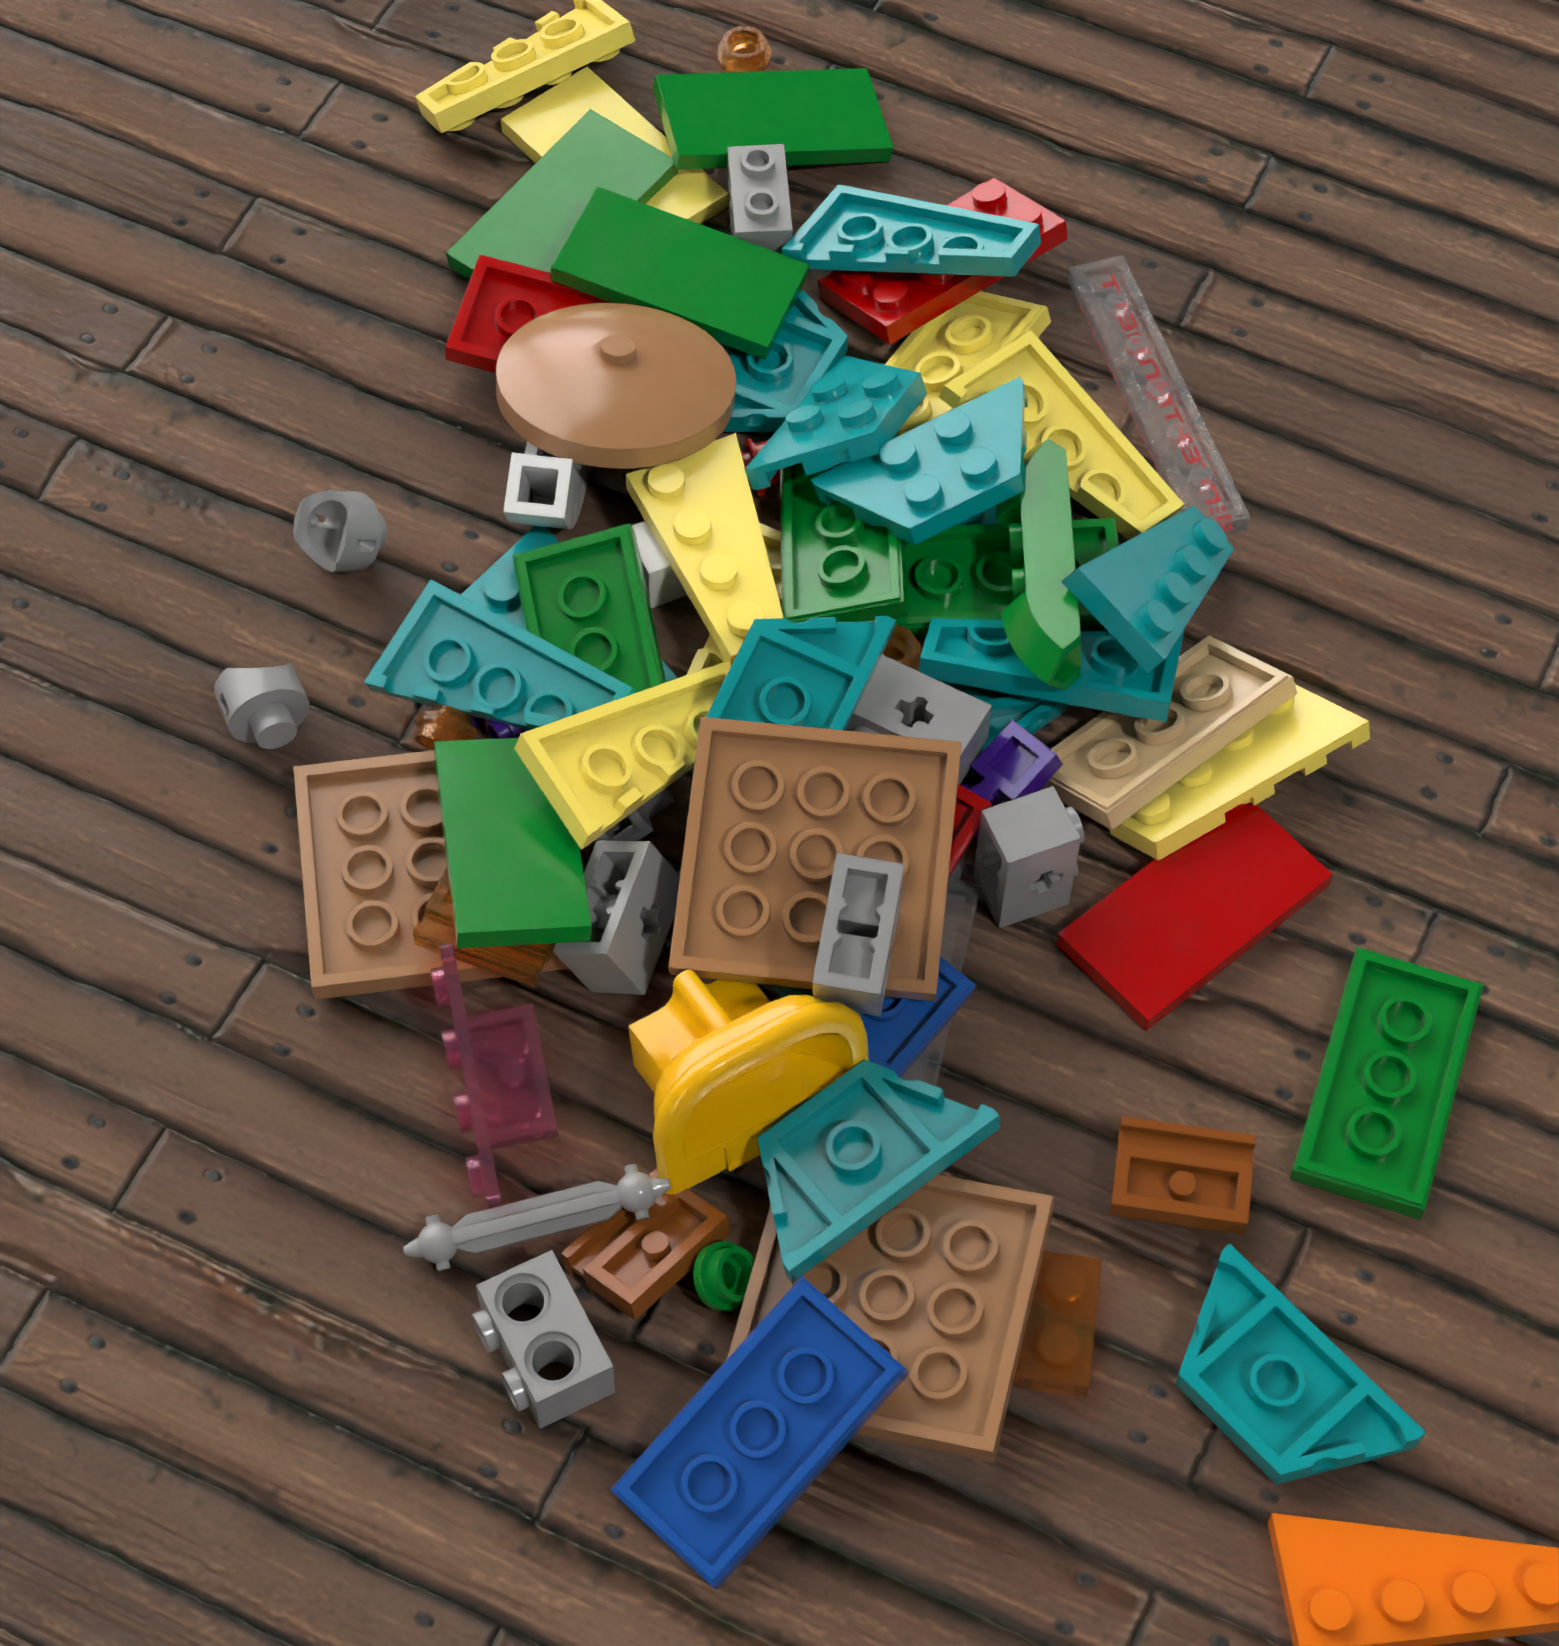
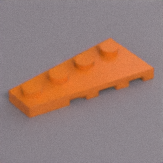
(1408, 1585)

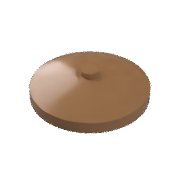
(615, 385)

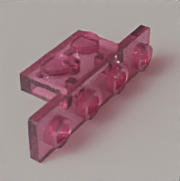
(503, 1075)

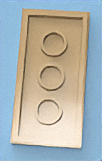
(1128, 761)

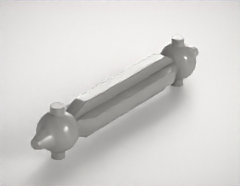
(537, 1217)

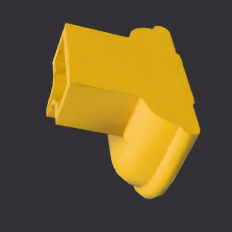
(733, 1068)

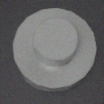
(349, 534)
(262, 704)

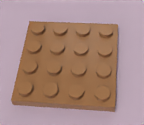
(765, 841)
(369, 870)
(944, 1293)

